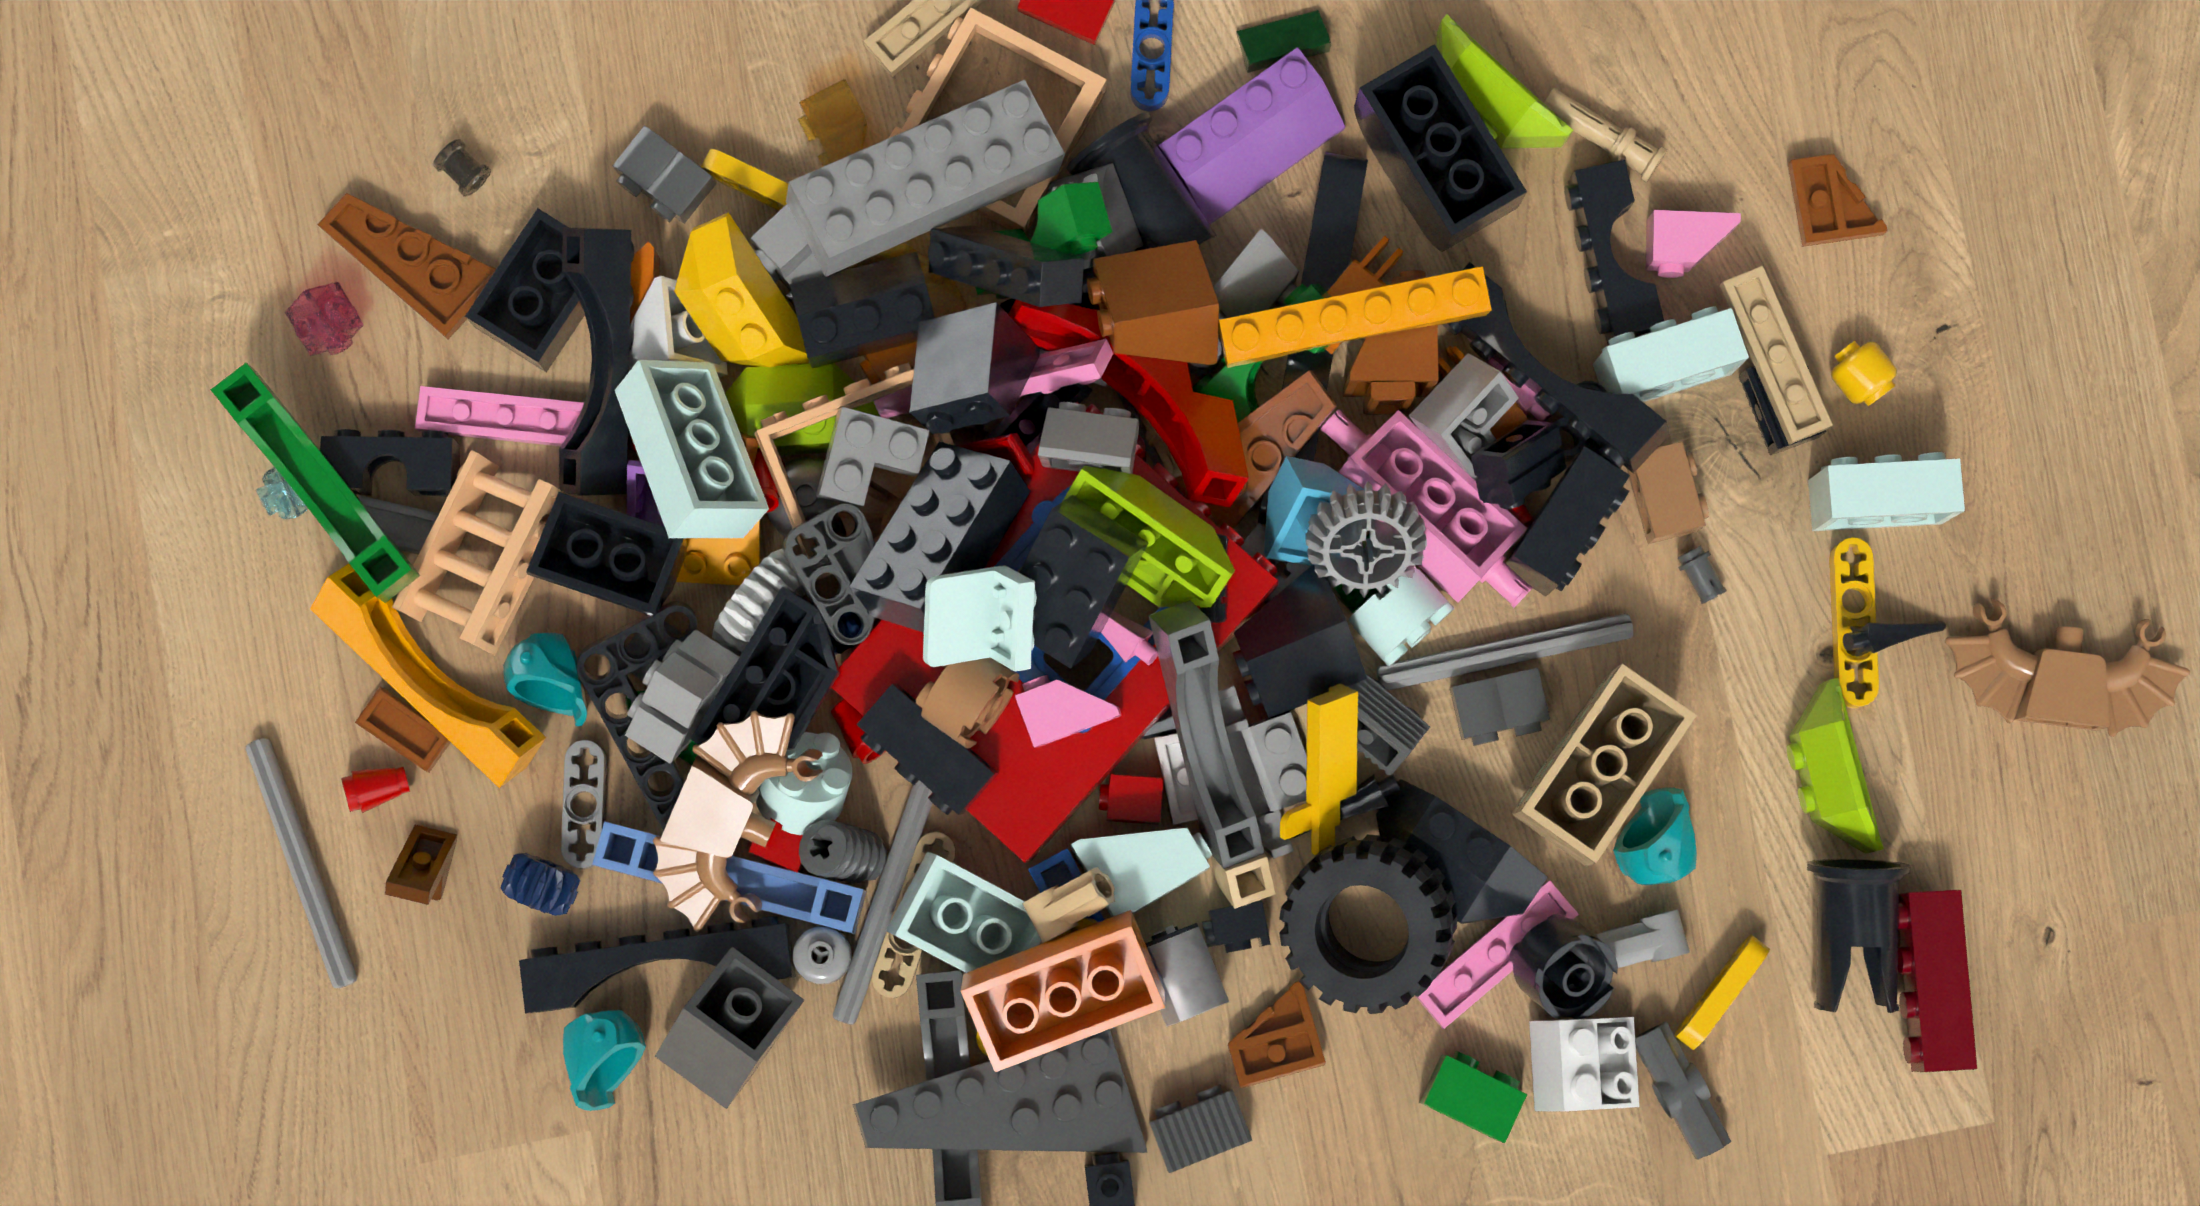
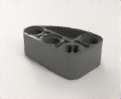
(836, 556)

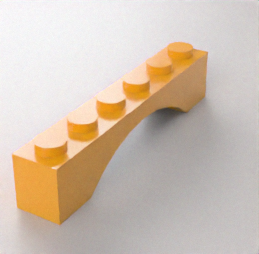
(1354, 316)
(487, 733)

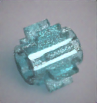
(279, 496)

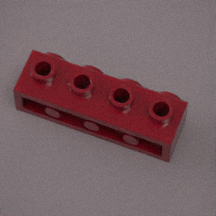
(1935, 982)

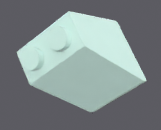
(1144, 864)

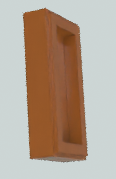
(1388, 397)
(403, 729)

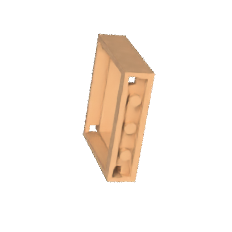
(1068, 135)
(815, 412)

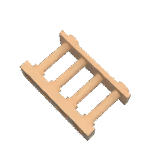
(507, 582)

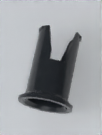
(1152, 188)
(1857, 910)

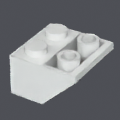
(1584, 1064)

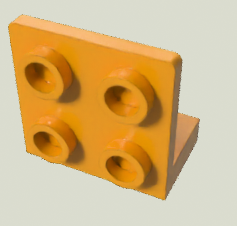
(721, 559)

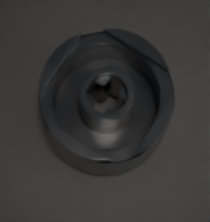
(1564, 968)

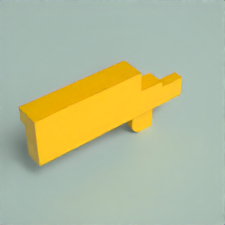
(1330, 767)

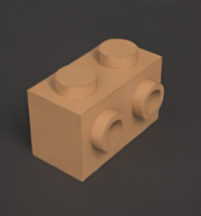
(1668, 494)

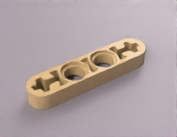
(886, 964)

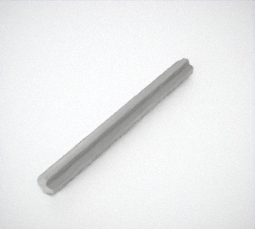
(1505, 651)
(301, 863)
(883, 905)

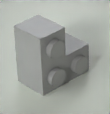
(785, 251)
(1464, 410)
(867, 442)

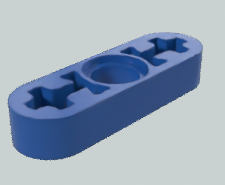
(1138, 77)

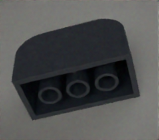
(1436, 149)

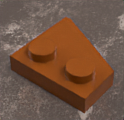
(1829, 203)
(1278, 1041)

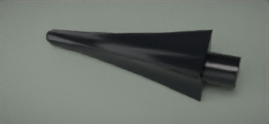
(1878, 636)
(1369, 797)

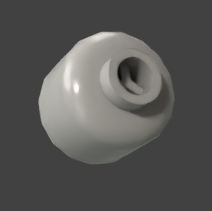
(838, 951)

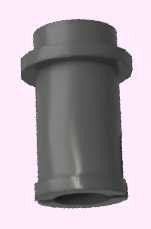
(1701, 574)

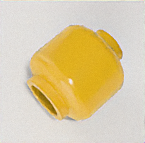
(1863, 372)

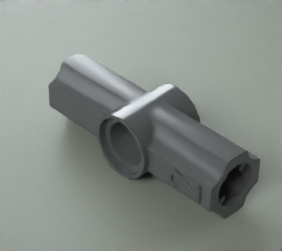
(1681, 1091)

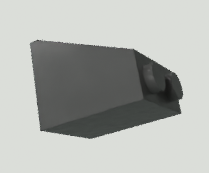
(728, 1027)

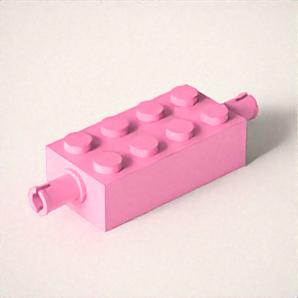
(1461, 531)

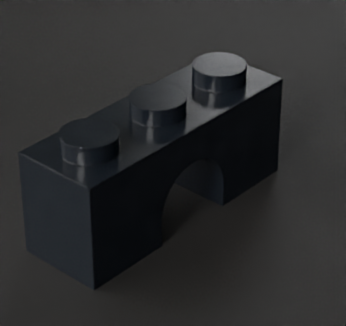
(429, 459)

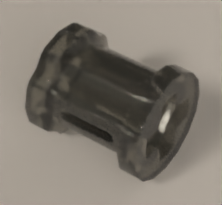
(461, 167)

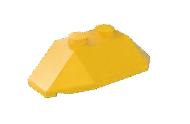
(737, 299)

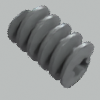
(842, 852)

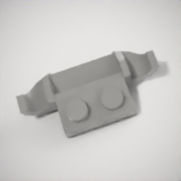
(1269, 765)

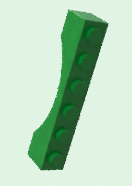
(315, 482)

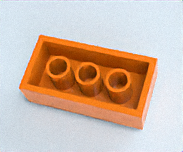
(1063, 991)

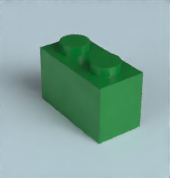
(1474, 1097)

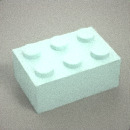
(1672, 356)
(1886, 492)
(961, 917)

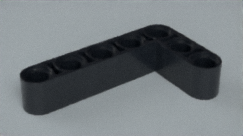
(617, 681)

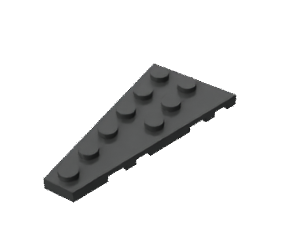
(1048, 1103)

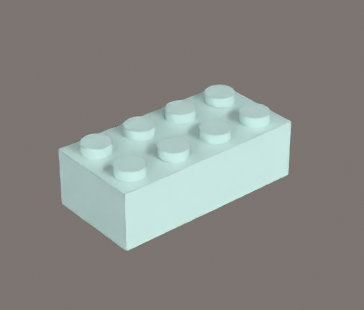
(691, 449)

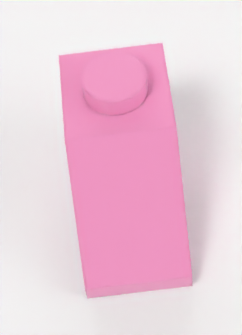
(1683, 238)
(1060, 710)

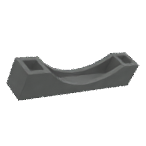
(1191, 680)
(947, 1051)

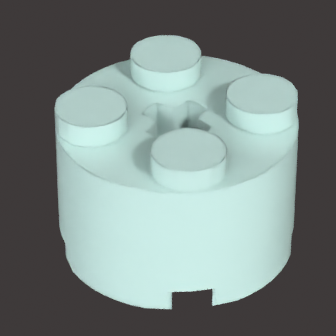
(1400, 616)
(803, 803)

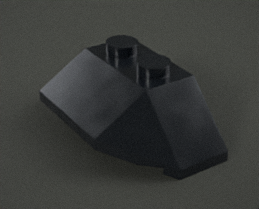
(780, 671)
(1479, 868)

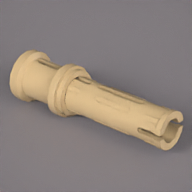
(1617, 142)

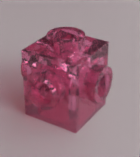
(324, 319)

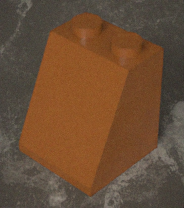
(1157, 303)
(1397, 356)

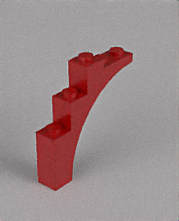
(1193, 425)

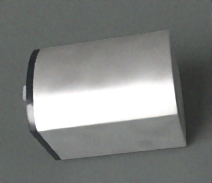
(1185, 973)

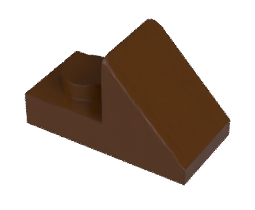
(422, 866)

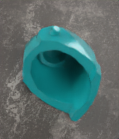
(545, 675)
(1658, 840)
(599, 1055)

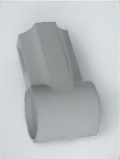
(1651, 939)

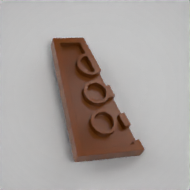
(419, 269)
(1268, 436)

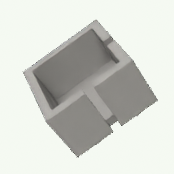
(679, 694)

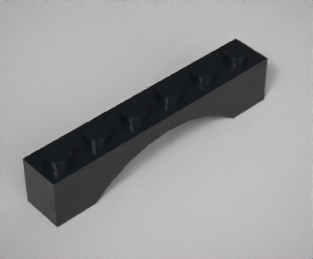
(600, 272)
(1616, 422)
(565, 980)

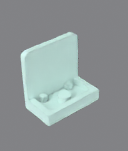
(979, 618)

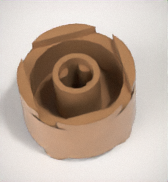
(967, 698)

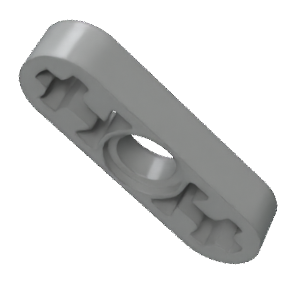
(571, 771)

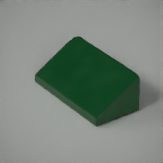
(1271, 41)

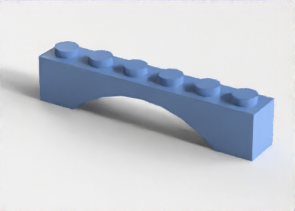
(778, 889)

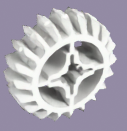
(753, 600)

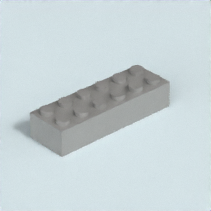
(924, 177)

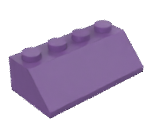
(1253, 135)

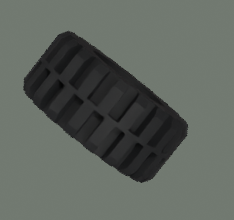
(1335, 969)

